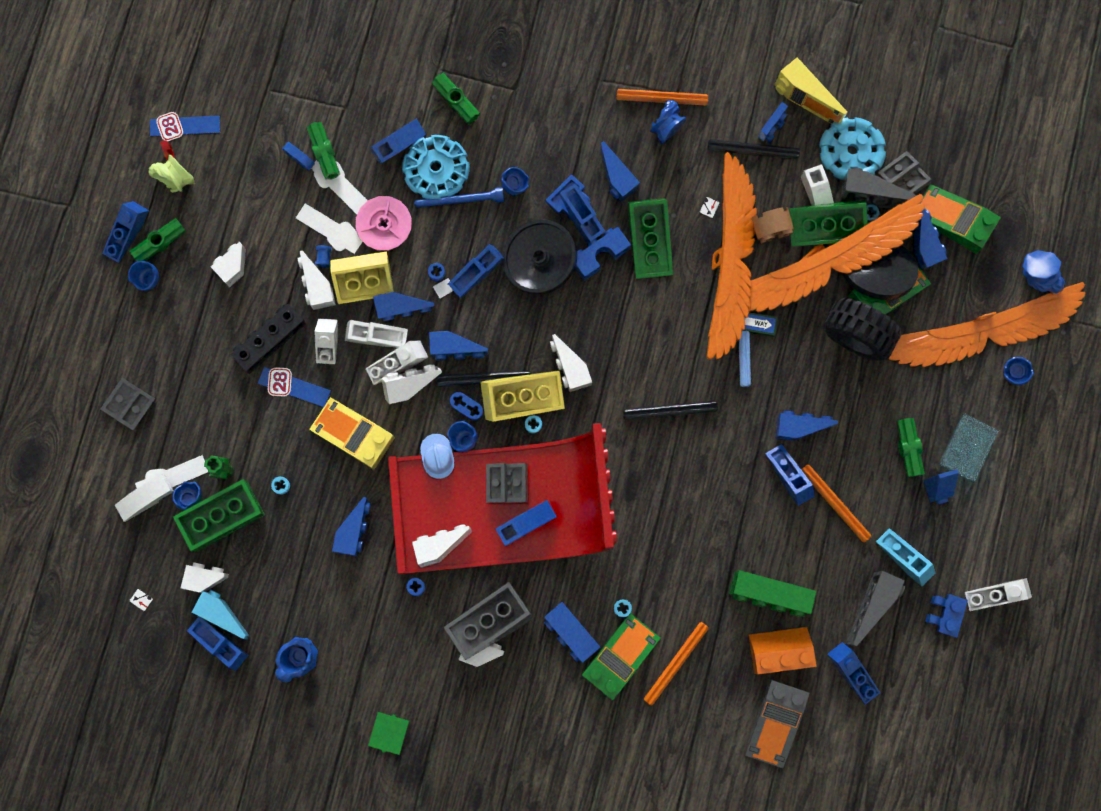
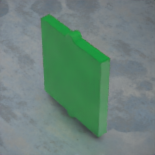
(388, 733)

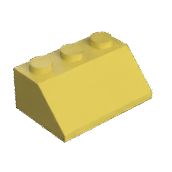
(361, 277)

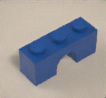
(612, 242)

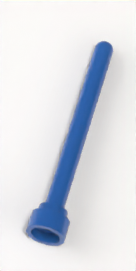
(494, 195)

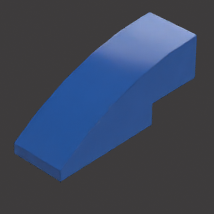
(581, 213)
(476, 270)
(217, 643)

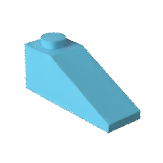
(906, 557)
(218, 612)

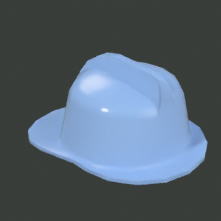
(437, 456)

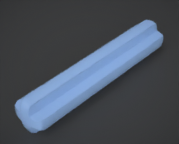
(744, 359)

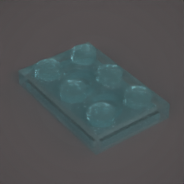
(968, 447)

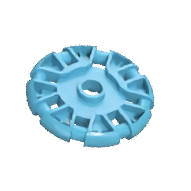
(852, 138)
(439, 177)

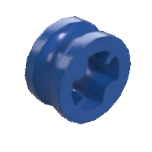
(431, 270)

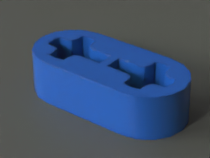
(298, 156)
(469, 402)

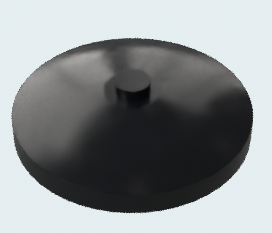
(539, 256)
(887, 277)

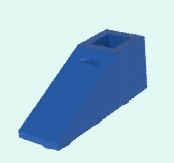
(397, 141)
(125, 229)
(927, 244)
(395, 303)
(448, 344)
(796, 427)
(525, 523)
(349, 533)
(853, 672)

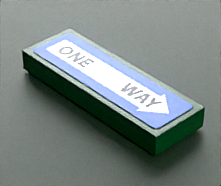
(761, 324)

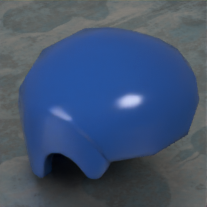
(514, 181)
(143, 275)
(1018, 371)
(462, 436)
(187, 495)

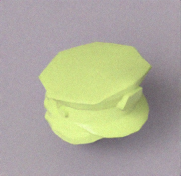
(171, 174)

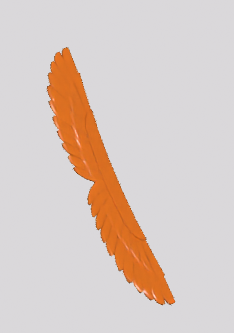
(844, 256)
(734, 276)
(1003, 328)

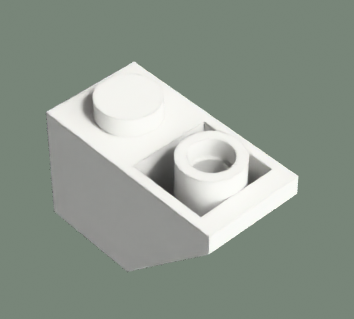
(231, 265)
(326, 341)
(201, 579)
(484, 656)

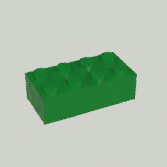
(218, 516)
(771, 592)

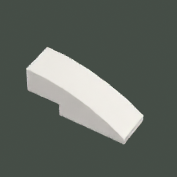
(375, 334)
(144, 497)

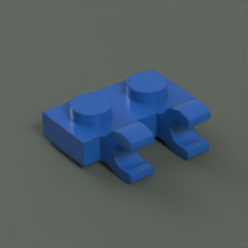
(776, 119)
(555, 200)
(951, 615)

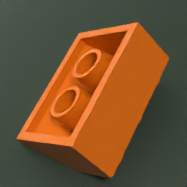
(782, 650)

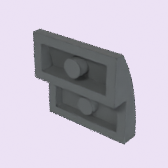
(905, 173)
(127, 403)
(507, 483)

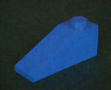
(619, 177)
(790, 475)
(941, 486)

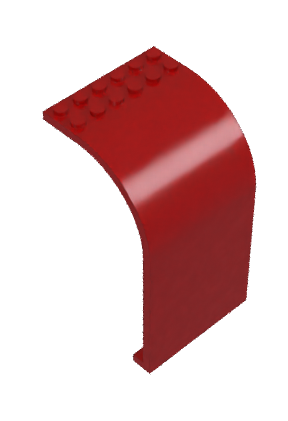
(563, 472)

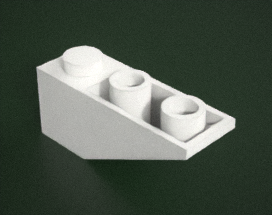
(817, 186)
(319, 289)
(397, 361)
(574, 369)
(405, 385)
(435, 548)
(998, 594)

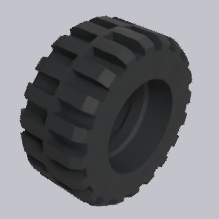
(862, 329)

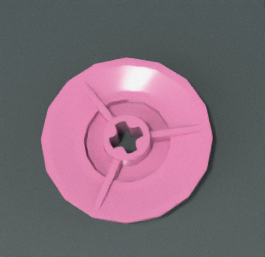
(387, 210)

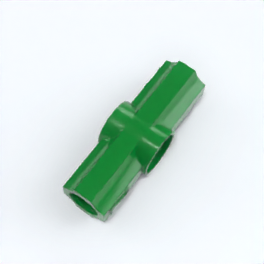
(462, 106)
(323, 150)
(168, 233)
(910, 447)
(219, 467)

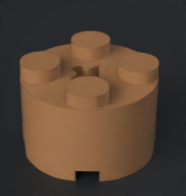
(773, 224)

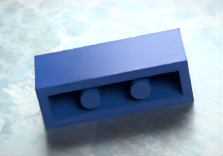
(571, 633)

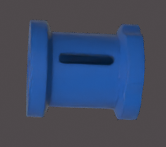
(323, 256)
(411, 582)

